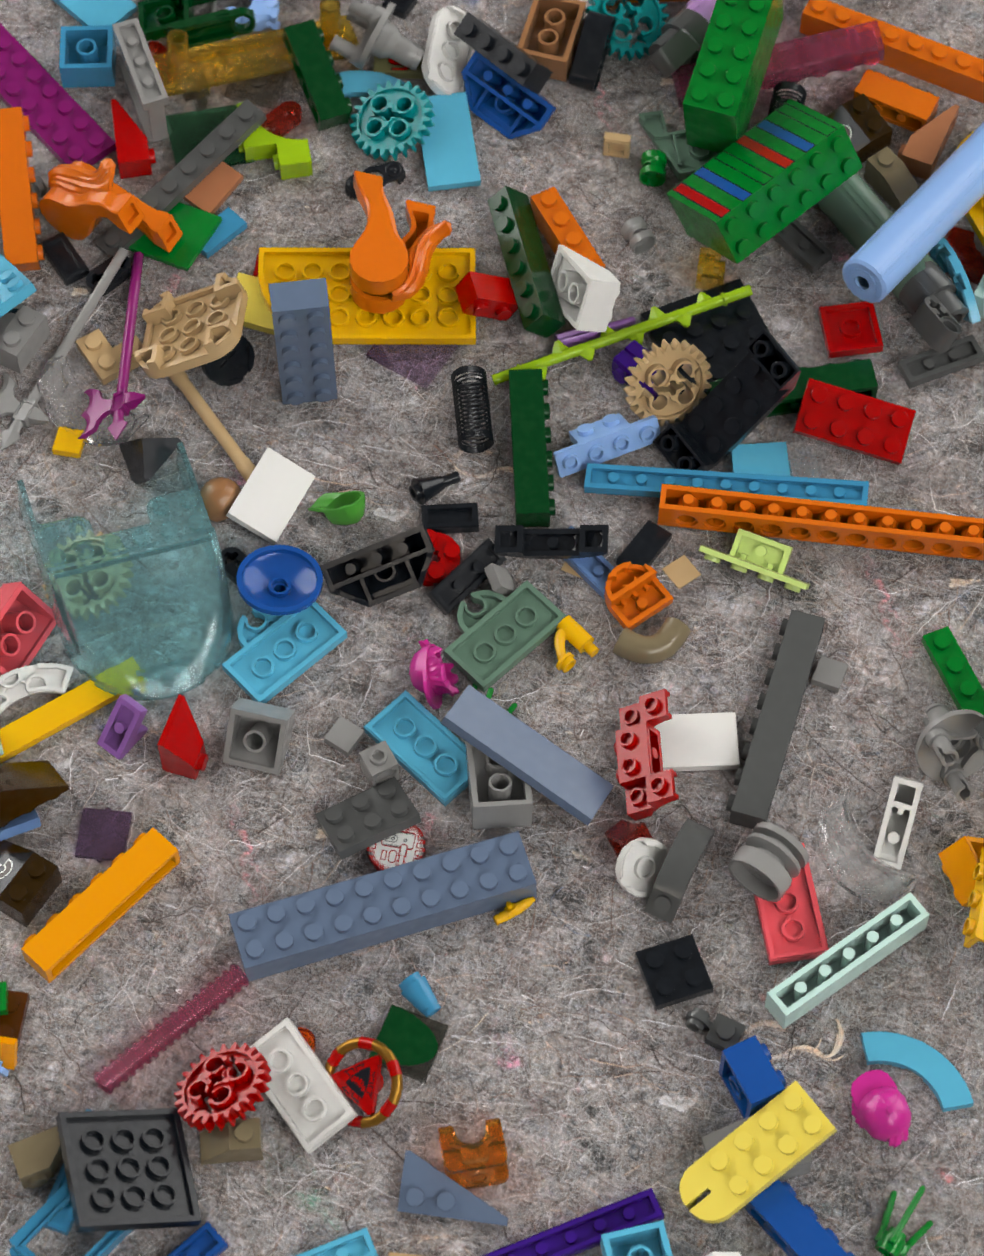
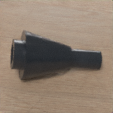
(428, 487)

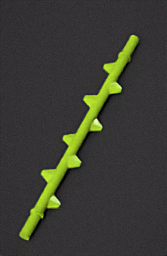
(635, 332)

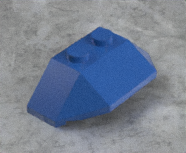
(502, 100)

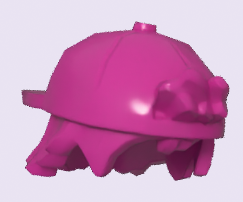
(431, 674)
(880, 1107)

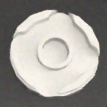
(640, 865)

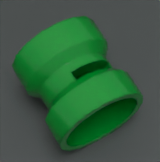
(653, 163)

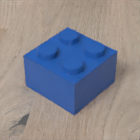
(750, 1075)

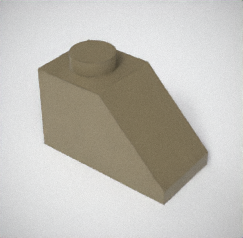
(232, 1144)
(37, 1157)

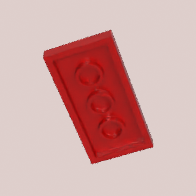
(854, 421)

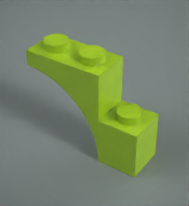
(288, 155)

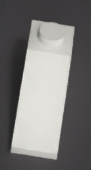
(898, 821)

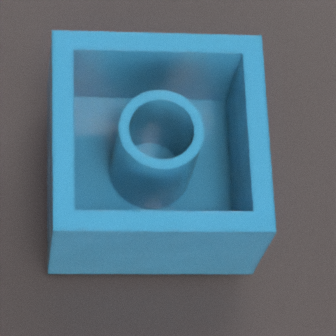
(87, 56)

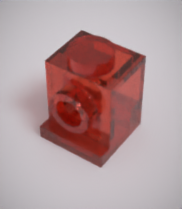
(624, 832)

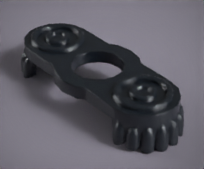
(390, 171)

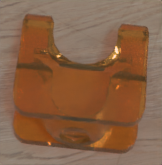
(475, 1163)

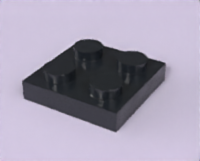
(673, 972)

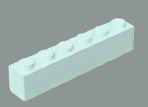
(846, 960)

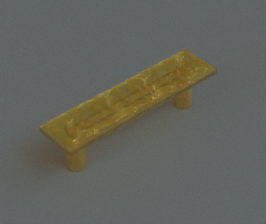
(239, 58)

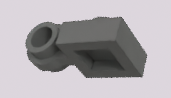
(721, 1033)

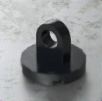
(233, 366)

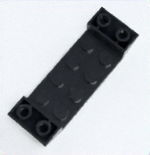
(731, 407)

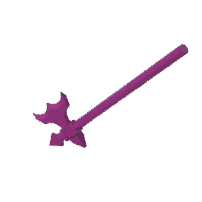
(122, 400)

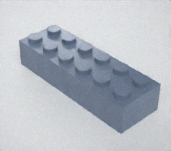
(303, 341)

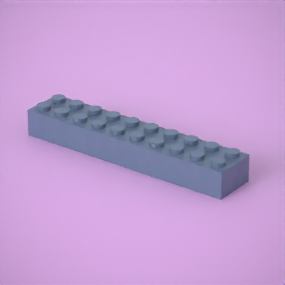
(382, 906)

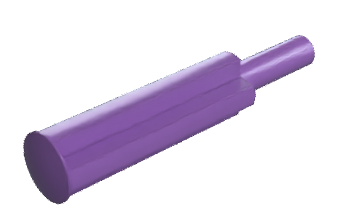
(575, 337)

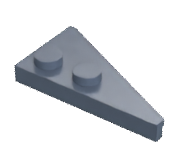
(433, 1193)

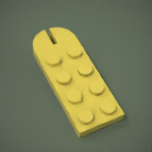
(754, 1155)

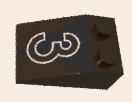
(864, 126)
(25, 882)

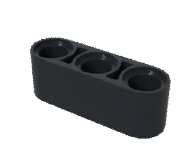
(592, 50)

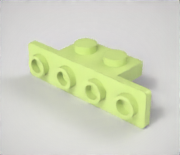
(759, 555)

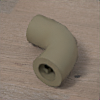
(655, 647)

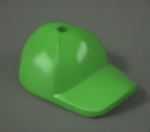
(341, 507)

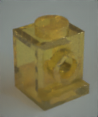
(710, 269)

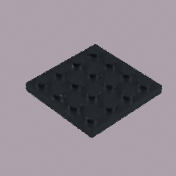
(717, 332)
(127, 1170)

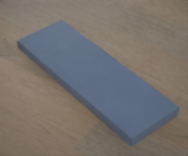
(527, 754)

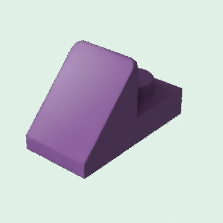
(123, 727)

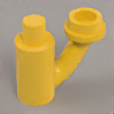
(577, 636)

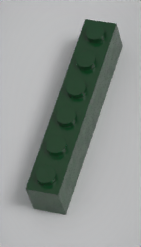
(526, 262)
(853, 375)
(529, 448)

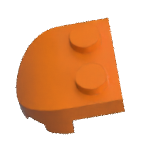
(635, 594)

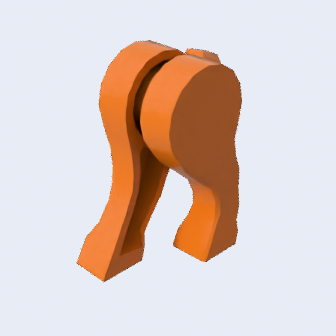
(84, 196)
(380, 262)

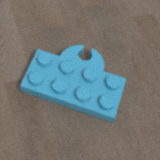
(281, 650)

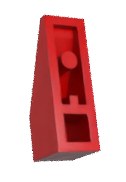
(131, 145)

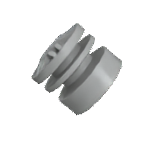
(768, 861)

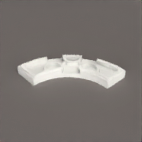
(33, 680)

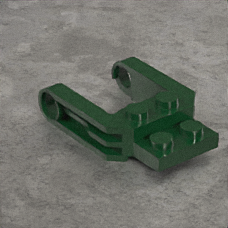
(162, 16)

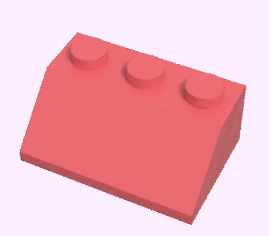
(23, 625)

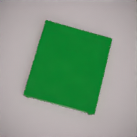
(197, 230)

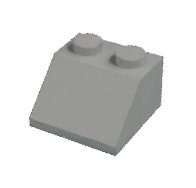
(258, 735)

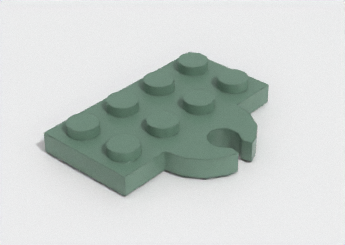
(501, 632)

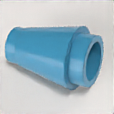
(419, 994)

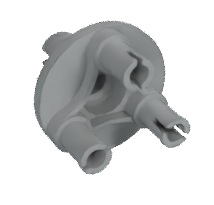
(380, 40)
(951, 747)

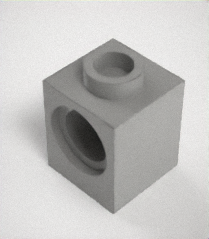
(378, 764)

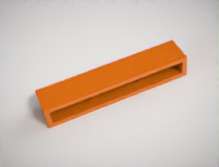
(16, 195)

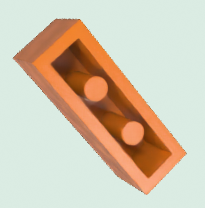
(898, 101)

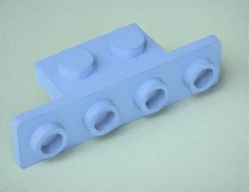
(604, 441)

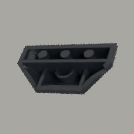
(382, 568)

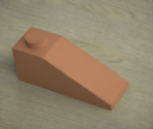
(928, 143)

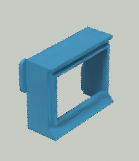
(43, 1217)

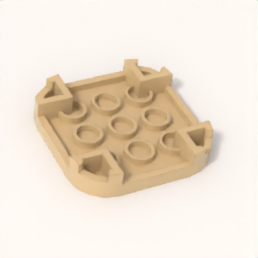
(192, 328)

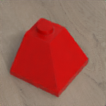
(181, 743)

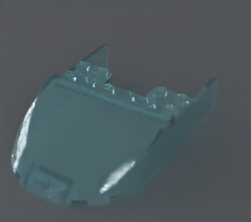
(141, 604)

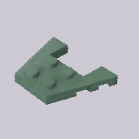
(680, 157)

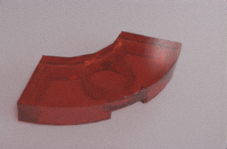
(971, 259)

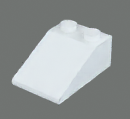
(584, 290)

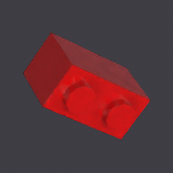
(486, 296)

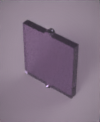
(103, 834)

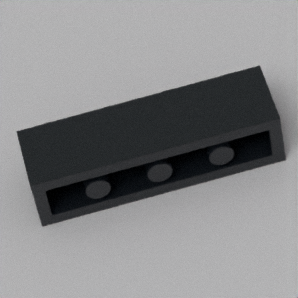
(503, 53)

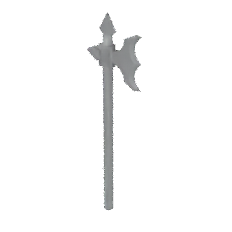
(28, 409)

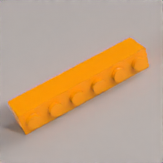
(100, 904)

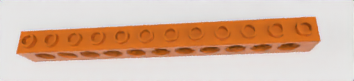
(822, 521)

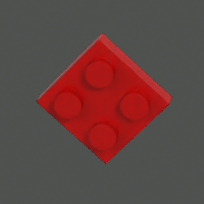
(850, 329)

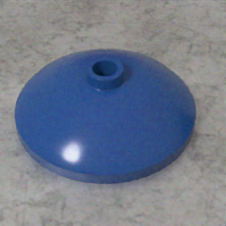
(279, 580)

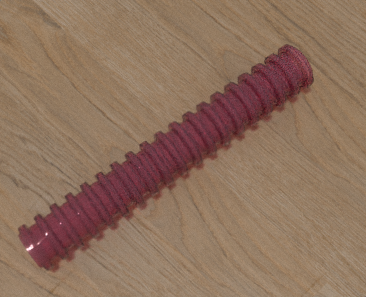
(171, 1029)

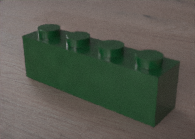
(316, 74)

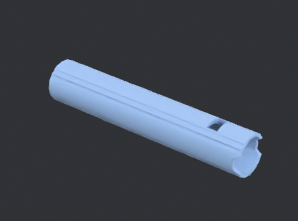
(918, 223)

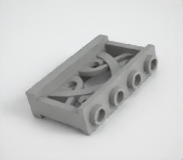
(142, 79)

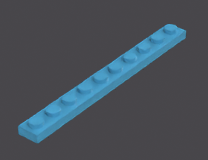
(648, 483)

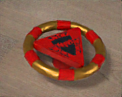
(364, 1080)

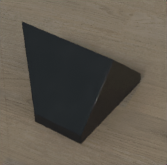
(146, 456)

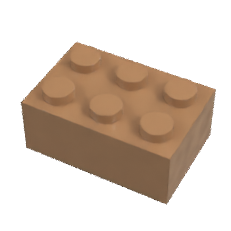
(554, 34)

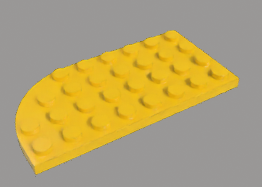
(425, 319)

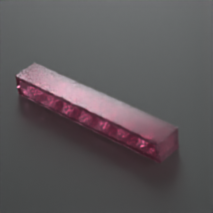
(809, 57)

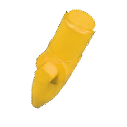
(512, 910)

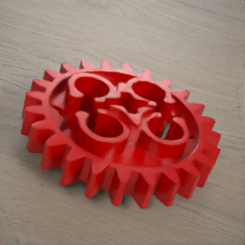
(227, 1093)

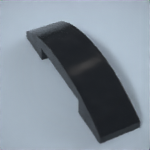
(551, 543)

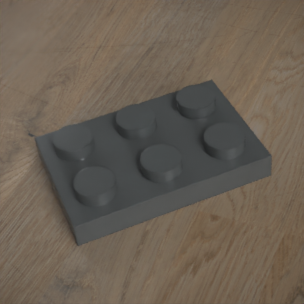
(368, 818)

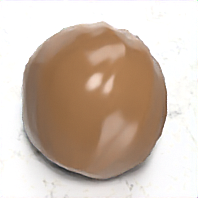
(219, 496)

